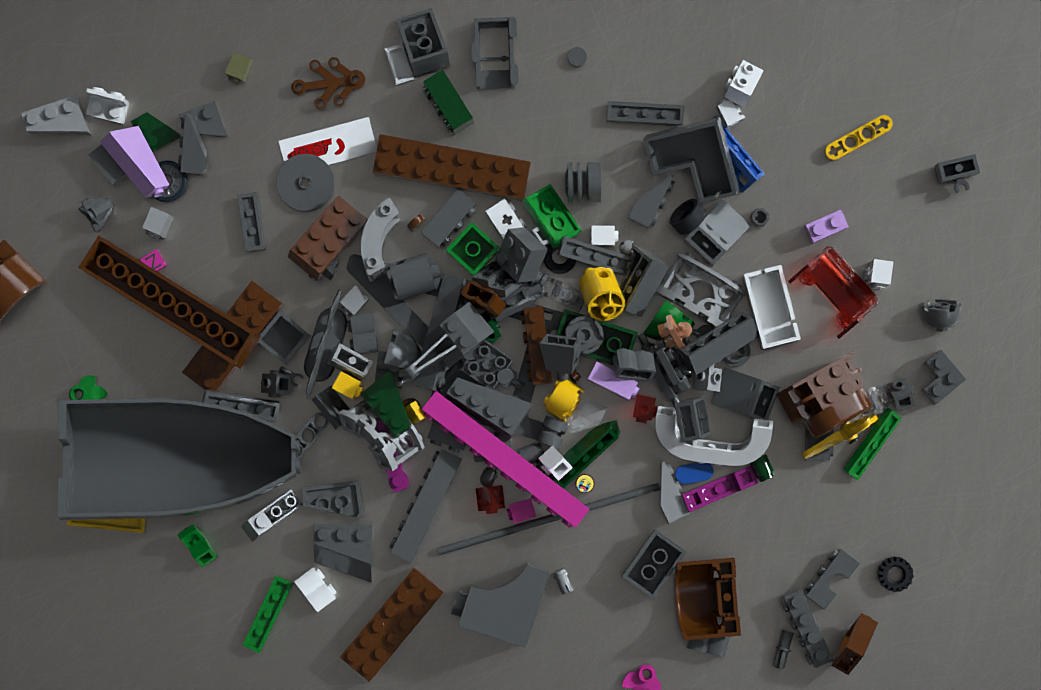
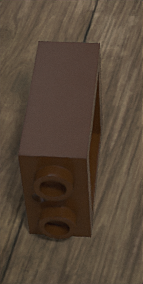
(854, 644)

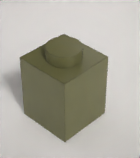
(238, 68)

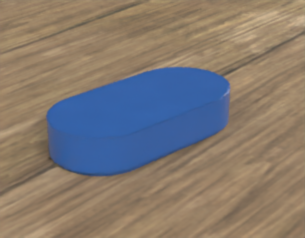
(694, 472)

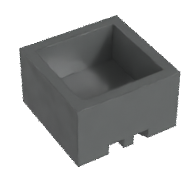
(283, 337)

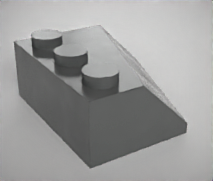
(345, 548)

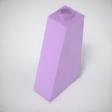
(136, 159)

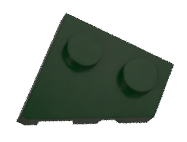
(155, 132)

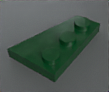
(387, 404)

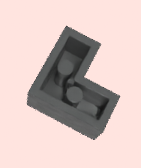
(946, 377)

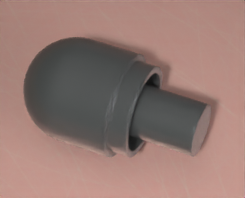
(488, 476)

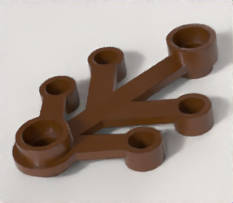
(332, 82)

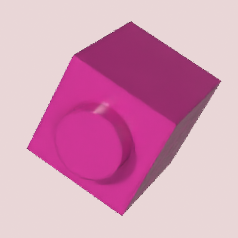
(521, 510)

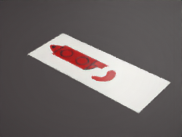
(333, 143)

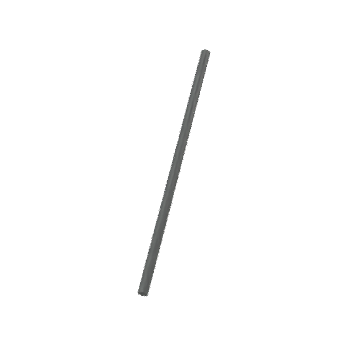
(544, 520)

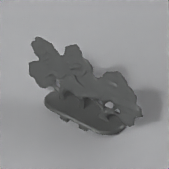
(327, 333)

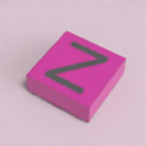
(154, 260)

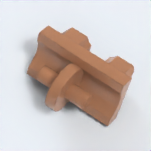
(674, 334)

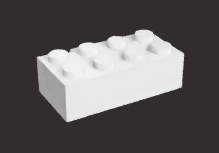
(771, 307)

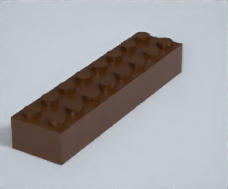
(451, 167)

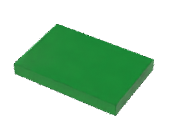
(551, 215)

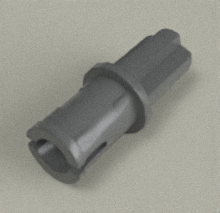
(783, 649)

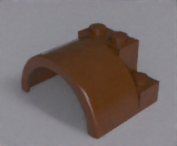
(16, 278)
(704, 598)

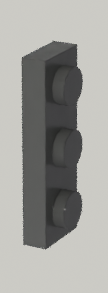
(251, 222)

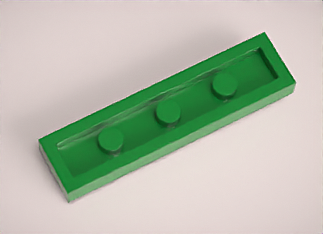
(872, 443)
(267, 614)

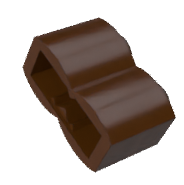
(483, 298)

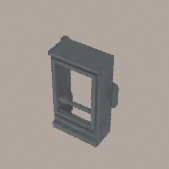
(495, 78)

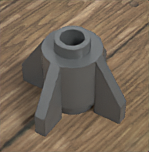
(96, 211)

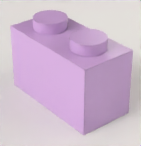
(826, 226)

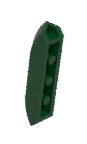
(587, 450)

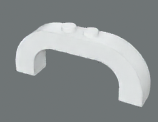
(712, 451)

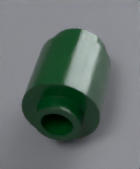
(762, 468)

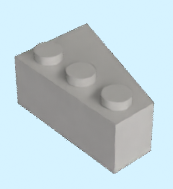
(57, 118)

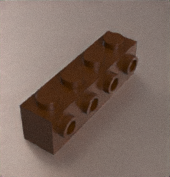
(535, 332)

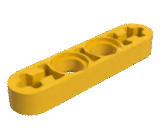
(859, 139)

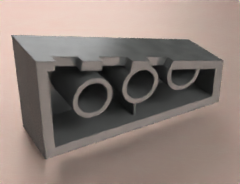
(490, 407)

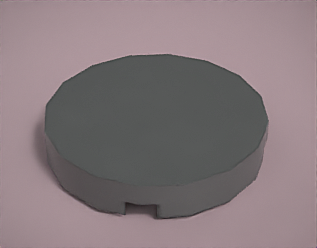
(588, 330)

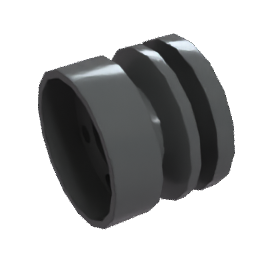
(584, 182)

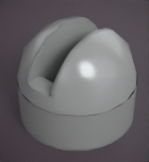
(626, 246)

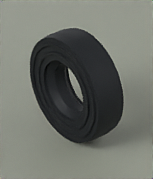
(554, 267)

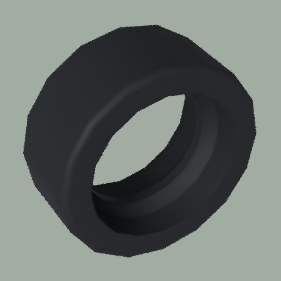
(688, 216)

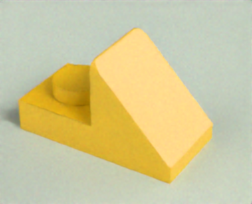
(414, 412)

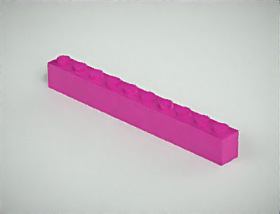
(505, 459)

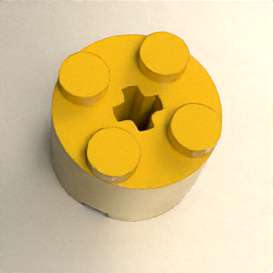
(563, 399)

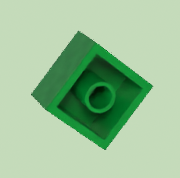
(473, 249)

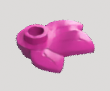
(638, 682)

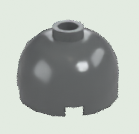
(942, 314)

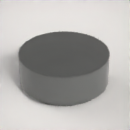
(577, 57)

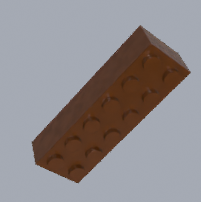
(254, 310)
(392, 624)

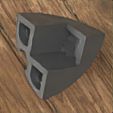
(402, 350)

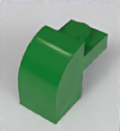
(198, 545)

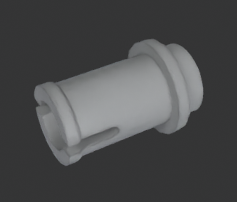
(563, 581)

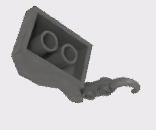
(452, 340)

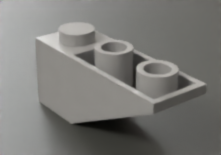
(670, 497)
(271, 515)

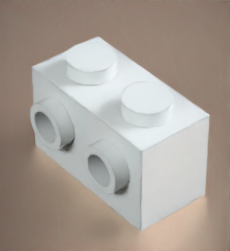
(743, 84)
(879, 274)

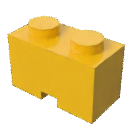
(348, 386)

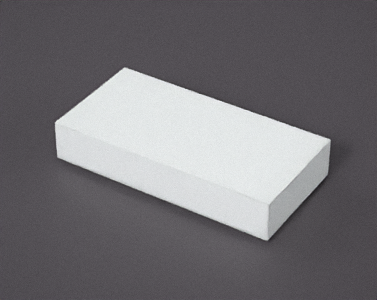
(399, 64)

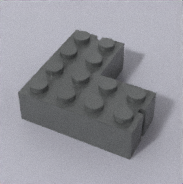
(702, 149)

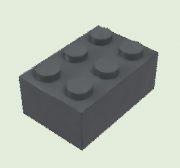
(653, 564)

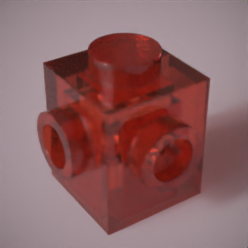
(644, 408)
(490, 499)

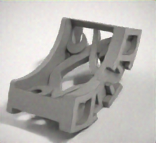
(373, 236)
(675, 295)
(356, 422)

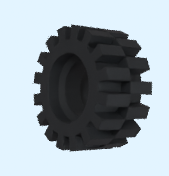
(907, 574)

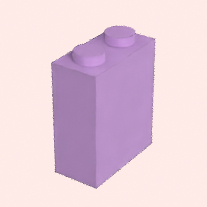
(605, 378)

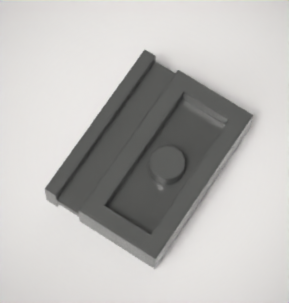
(330, 405)

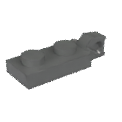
(519, 300)

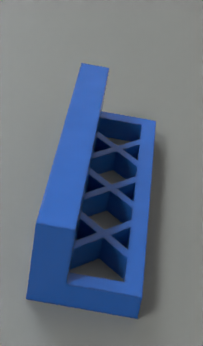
(743, 162)

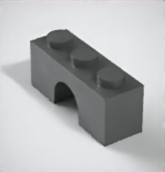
(819, 590)

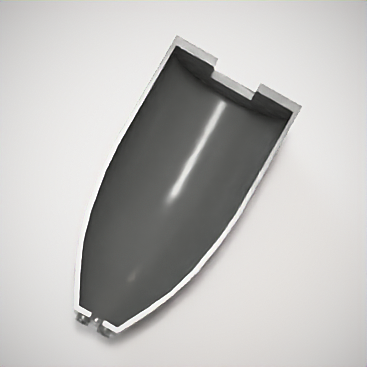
(166, 458)

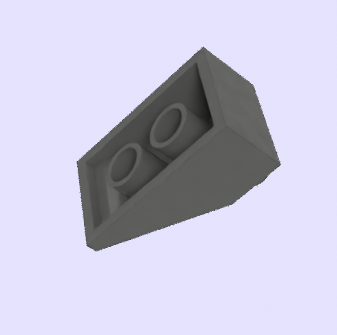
(423, 42)

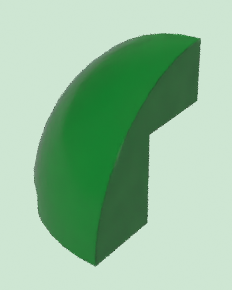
(660, 318)

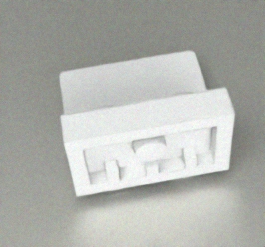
(107, 106)

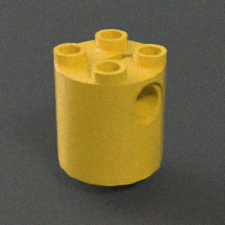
(601, 293)

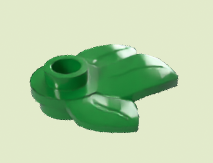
(89, 389)

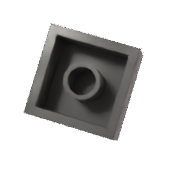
(521, 254)

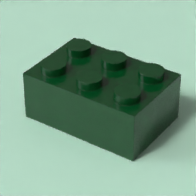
(447, 102)

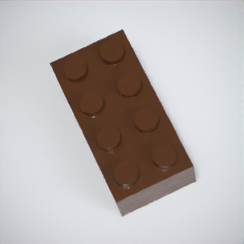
(327, 238)

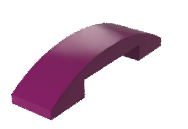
(719, 488)

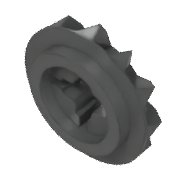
(738, 360)

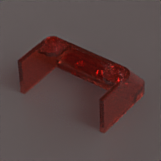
(840, 286)

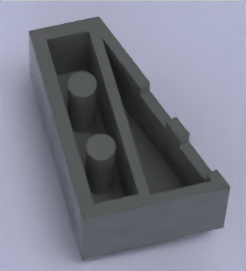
(642, 280)

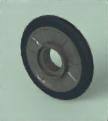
(178, 181)

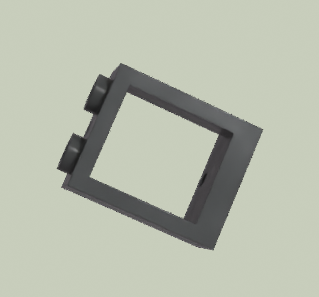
(689, 419)

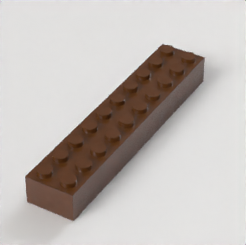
(169, 302)

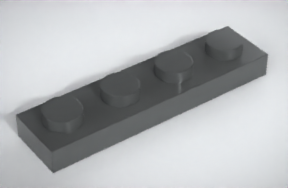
(645, 113)
(593, 255)
(258, 407)

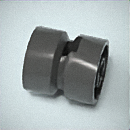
(552, 432)

